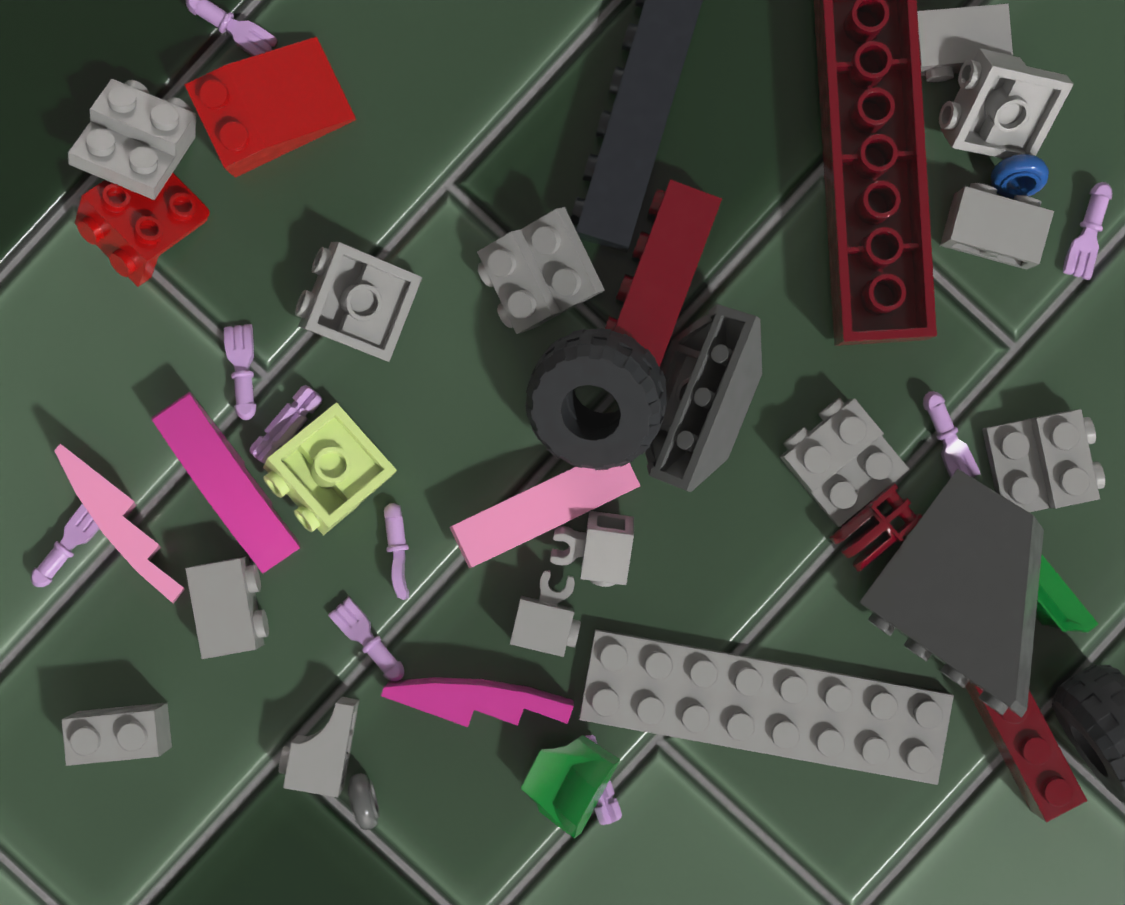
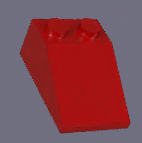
(269, 104)

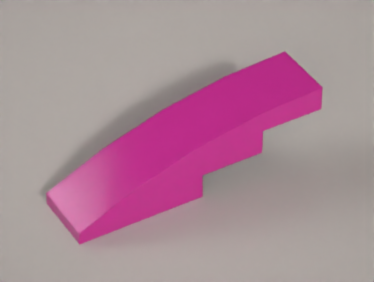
(225, 482)
(459, 697)

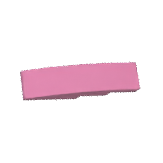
(109, 510)
(539, 510)

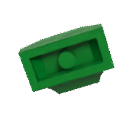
(1059, 605)
(570, 782)

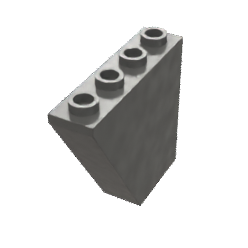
(967, 591)

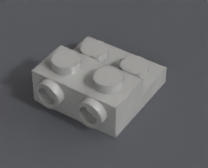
(1002, 106)
(134, 138)
(539, 271)
(357, 300)
(843, 460)
(1045, 461)

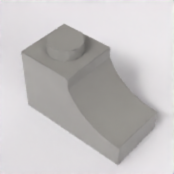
(321, 760)

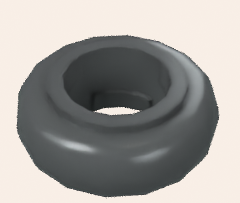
(363, 801)

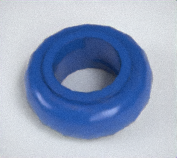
(1031, 169)

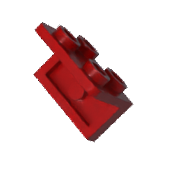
(137, 228)

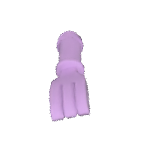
(244, 33)
(1084, 249)
(240, 352)
(955, 452)
(76, 532)
(397, 545)
(358, 628)

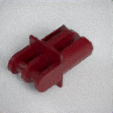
(879, 525)

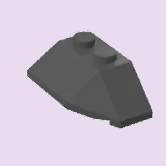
(709, 387)

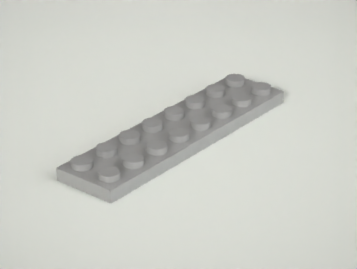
(766, 706)

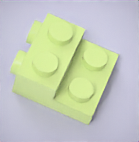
(327, 470)

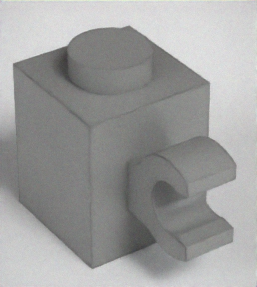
(603, 548)
(544, 623)

